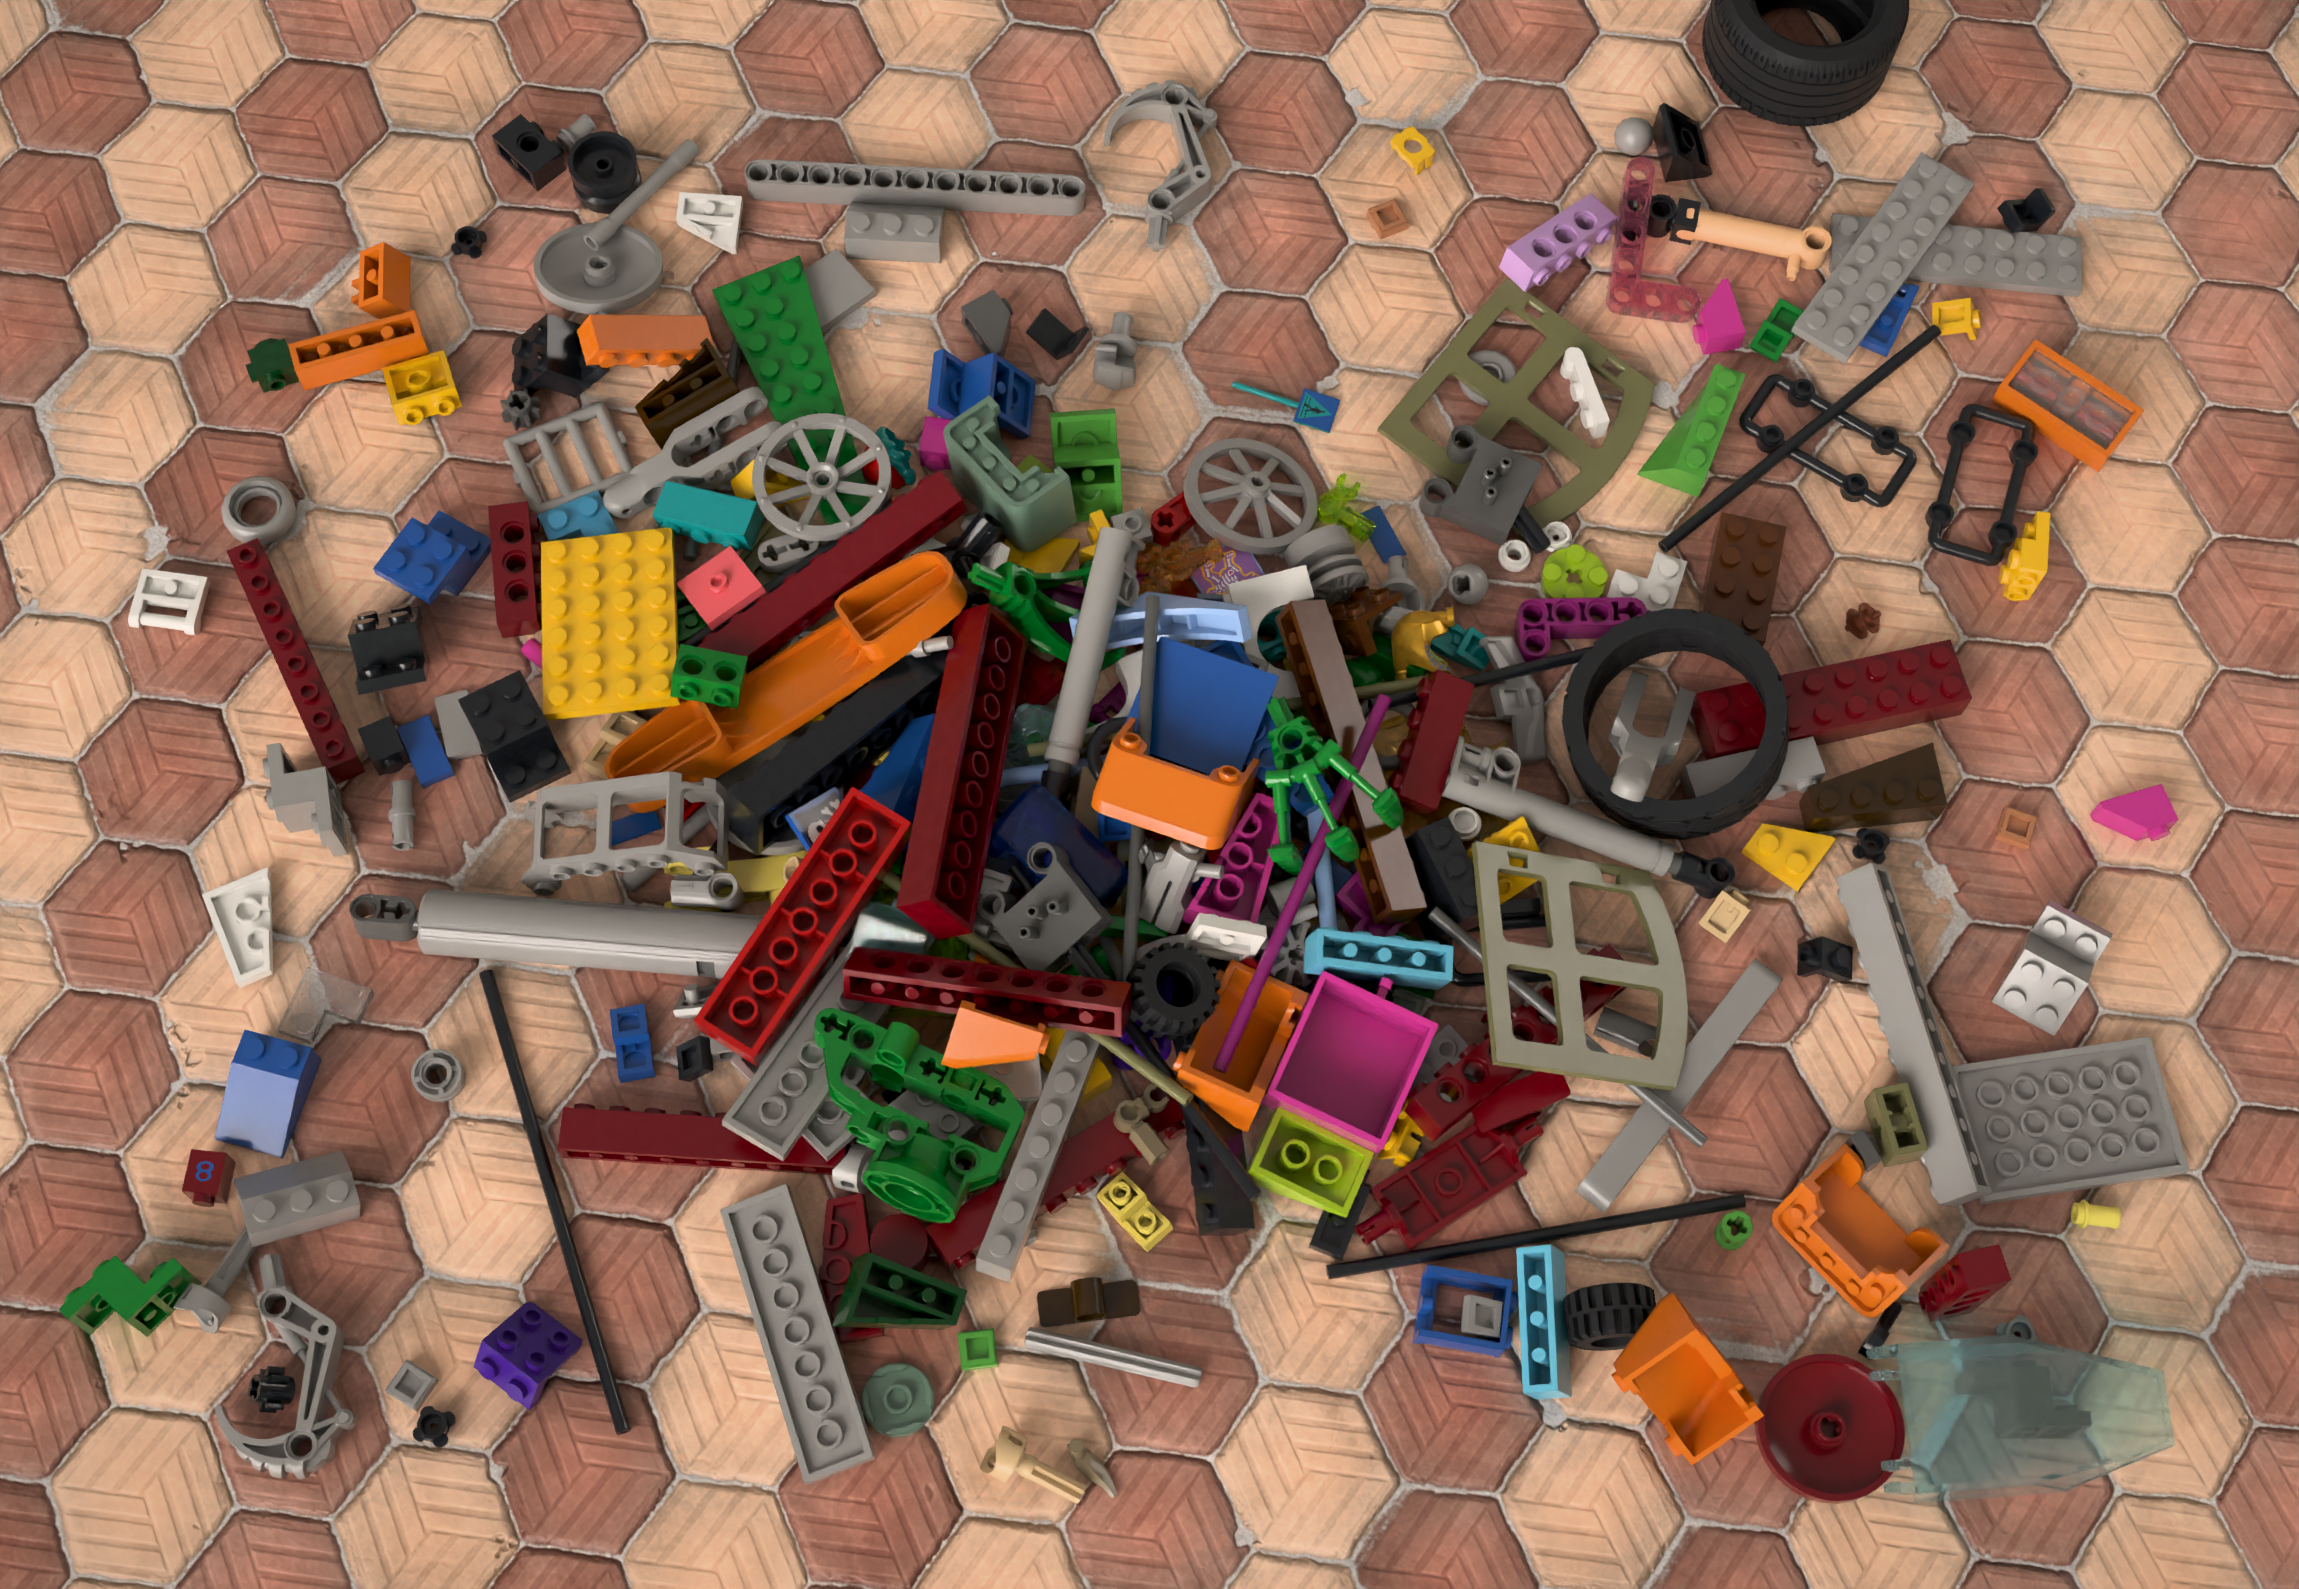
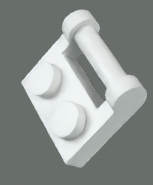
(169, 591)
(1224, 937)

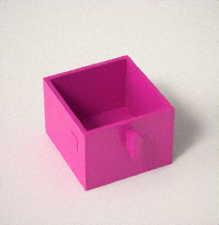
(1350, 1061)

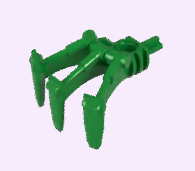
(1018, 593)
(1340, 839)

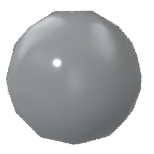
(1633, 136)
(1468, 584)

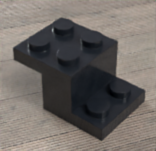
(553, 358)
(388, 649)
(514, 736)

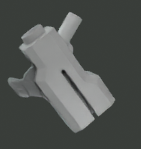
(1170, 881)

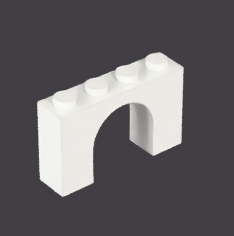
(1262, 597)

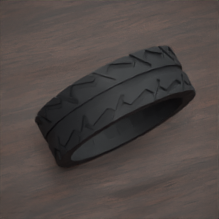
(1670, 632)

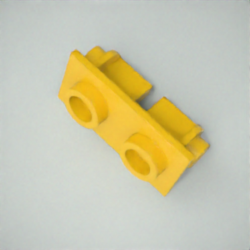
(1400, 1144)

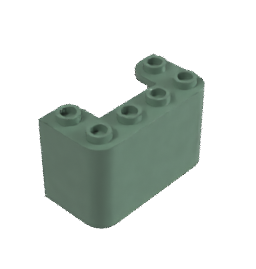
(1028, 504)

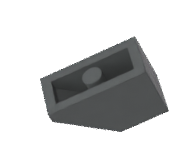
(988, 322)

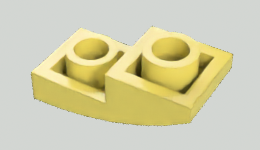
(1134, 1211)

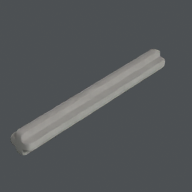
(1113, 1357)

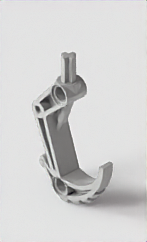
(1179, 190)
(321, 1363)

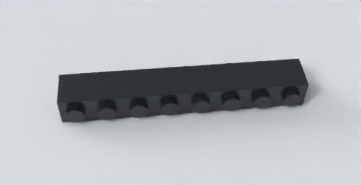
(1219, 1200)

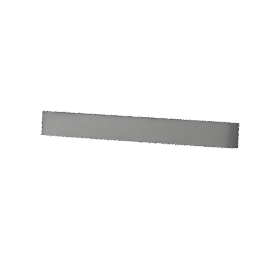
(1700, 1060)

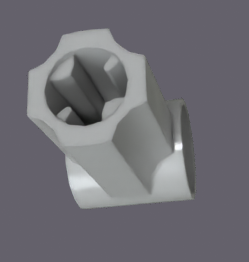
(704, 890)

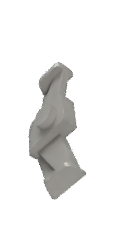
(1518, 700)

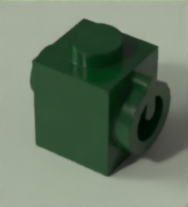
(271, 365)

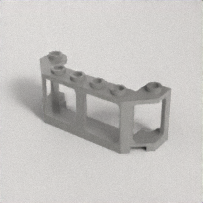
(547, 874)

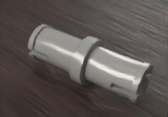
(402, 815)

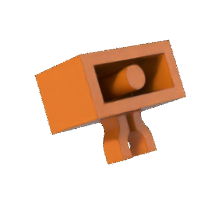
(383, 281)

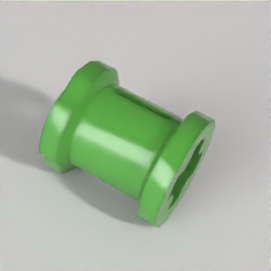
(1743, 1231)

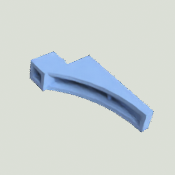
(1178, 620)

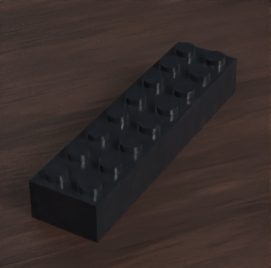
(834, 749)

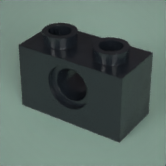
(537, 166)

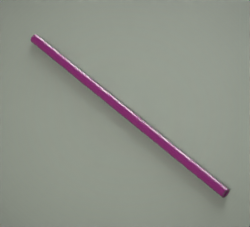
(1298, 891)

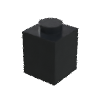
(384, 746)

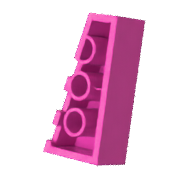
(1245, 865)

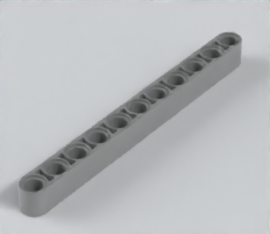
(900, 186)

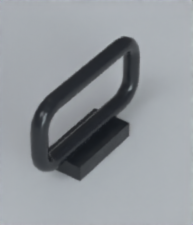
(1515, 915)

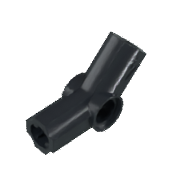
(972, 543)

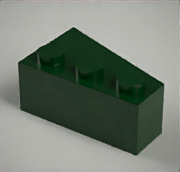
(896, 1297)

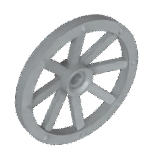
(819, 473)
(1252, 492)

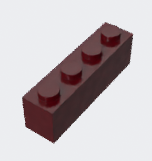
(1430, 741)

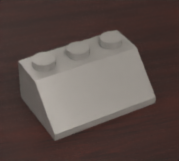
(894, 232)
(297, 1198)

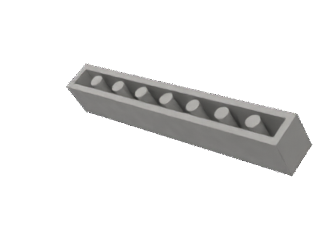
(1037, 1156)

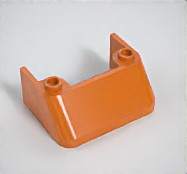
(1171, 797)

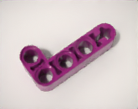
(1581, 624)

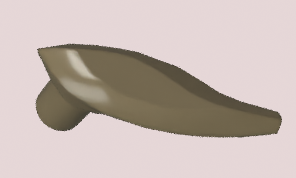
(1091, 1466)

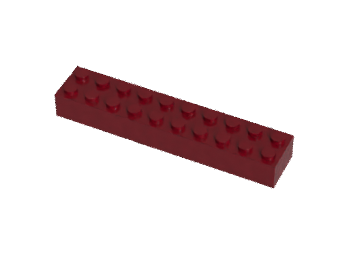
(962, 774)

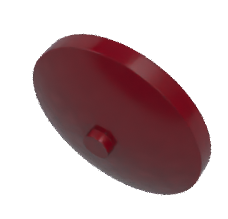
(1829, 1428)

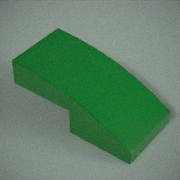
(1776, 331)

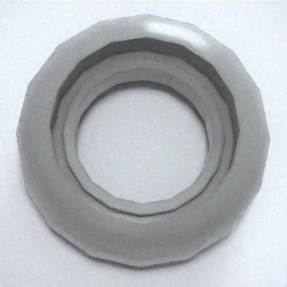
(251, 488)

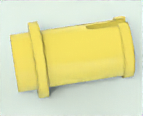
(2095, 1215)

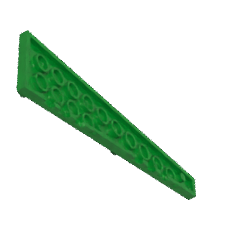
(788, 358)

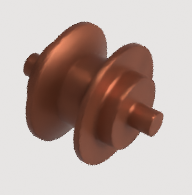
(1861, 621)

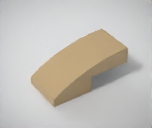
(614, 731)

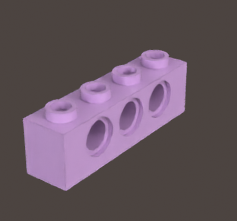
(1558, 242)

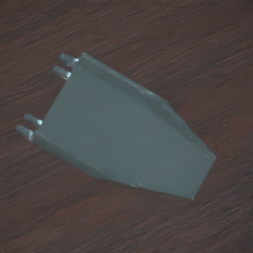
(2019, 1416)

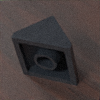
(1679, 146)

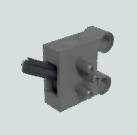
(1490, 492)

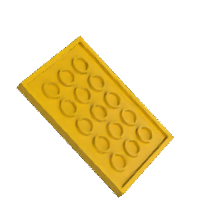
(608, 623)

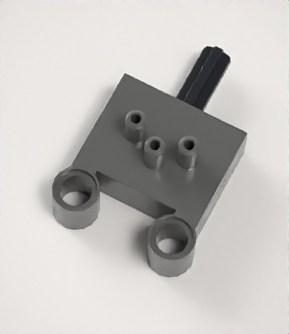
(1052, 919)

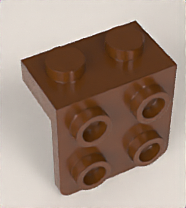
(1351, 618)

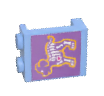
(1232, 568)

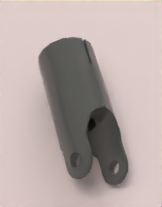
(1625, 1031)

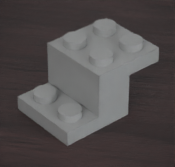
(305, 799)
(2052, 967)

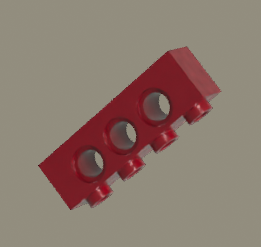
(506, 523)
(1964, 1283)

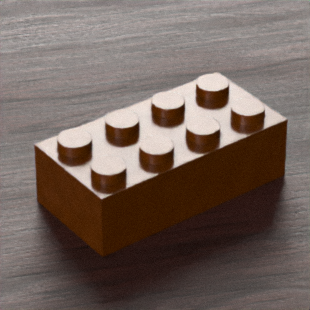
(1743, 572)

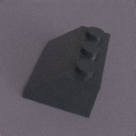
(1444, 876)

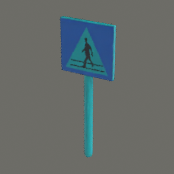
(1312, 411)

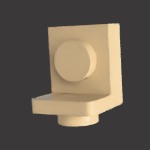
(1726, 914)

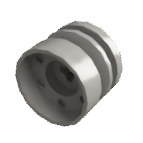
(1329, 562)

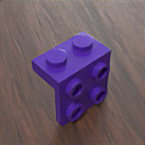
(525, 1353)

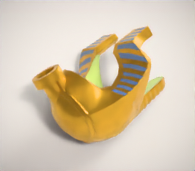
(1413, 638)

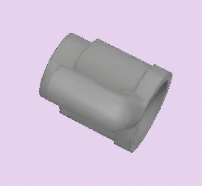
(1277, 895)

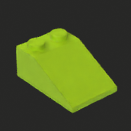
(1308, 1163)

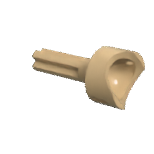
(1010, 1458)

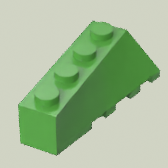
(1690, 445)

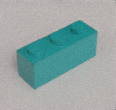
(708, 516)

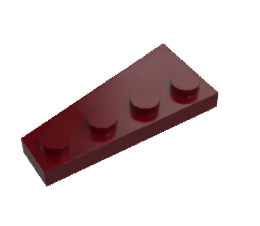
(844, 1238)

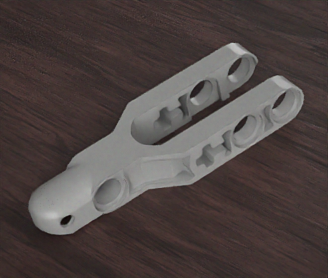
(648, 478)
(1640, 753)

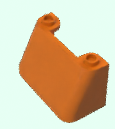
(991, 1039)
(1244, 1084)
(1853, 1237)
(1685, 1381)

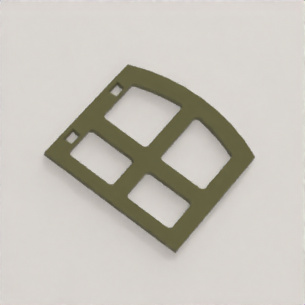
(1511, 403)
(1569, 966)

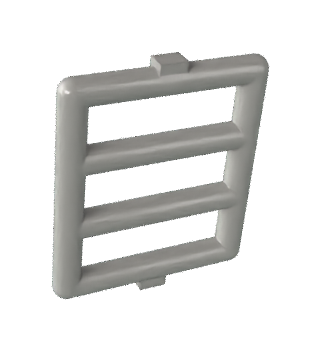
(571, 422)

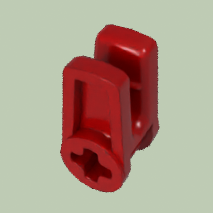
(1171, 521)

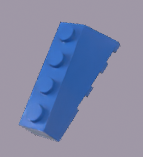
(899, 776)

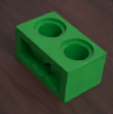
(709, 676)

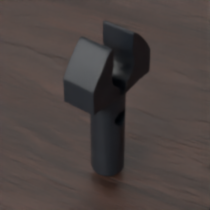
(1881, 1329)

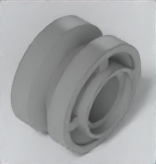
(426, 1064)

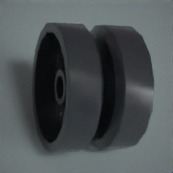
(603, 170)

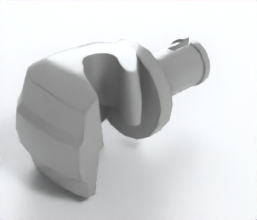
(1114, 355)
(1412, 597)

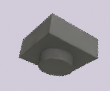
(1866, 1149)

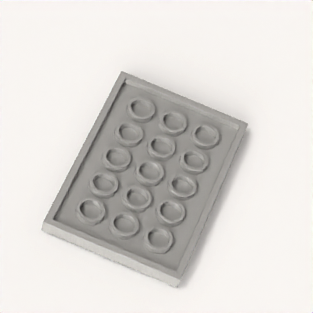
(2071, 1119)

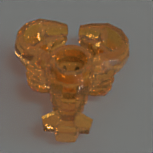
(1173, 563)

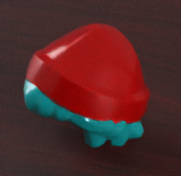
(899, 459)

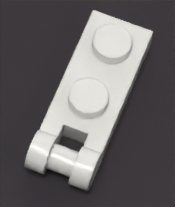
(1585, 392)

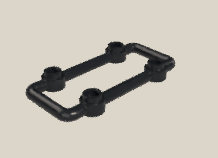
(1853, 486)
(1941, 513)

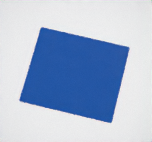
(1204, 707)

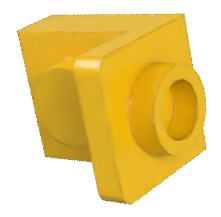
(1957, 317)

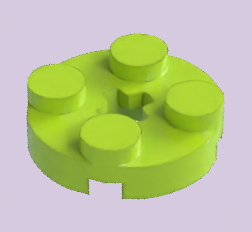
(1575, 561)

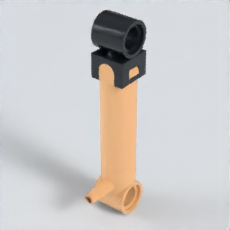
(1691, 222)

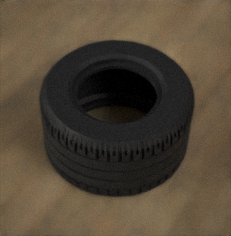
(1796, 80)

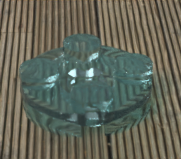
(1025, 721)

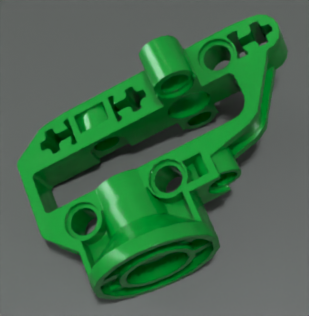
(921, 1170)

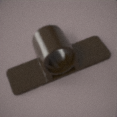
(1088, 1301)

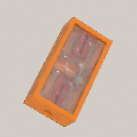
(2067, 405)

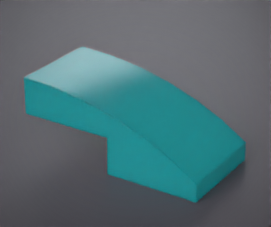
(1462, 647)

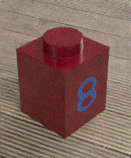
(208, 1177)

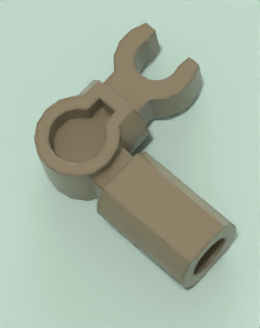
(1130, 1118)

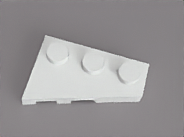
(244, 925)

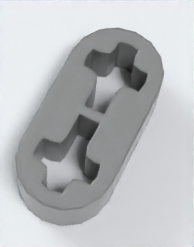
(788, 552)

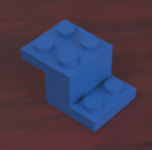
(960, 385)
(434, 557)

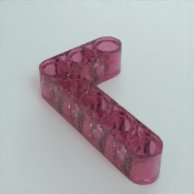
(1633, 252)

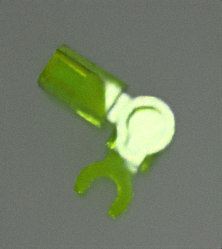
(1332, 509)

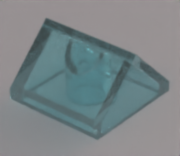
(888, 929)

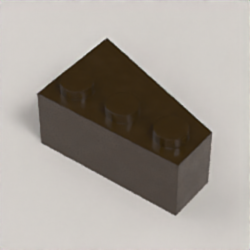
(690, 392)

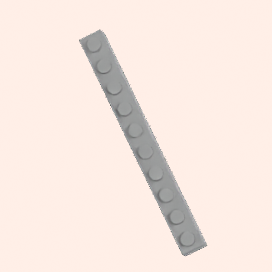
(1912, 1033)

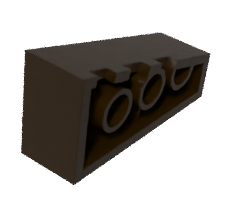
(1879, 794)

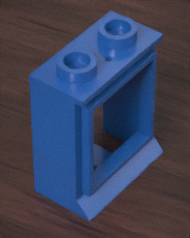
(1499, 1287)

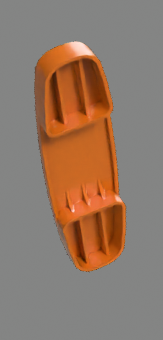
(874, 630)

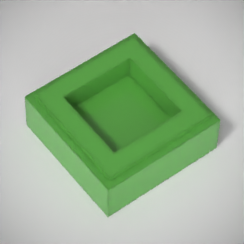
(977, 1349)

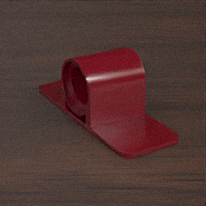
(1520, 1100)

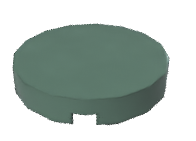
(898, 1400)

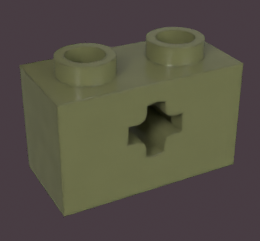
(1895, 1124)

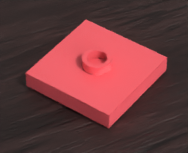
(721, 587)

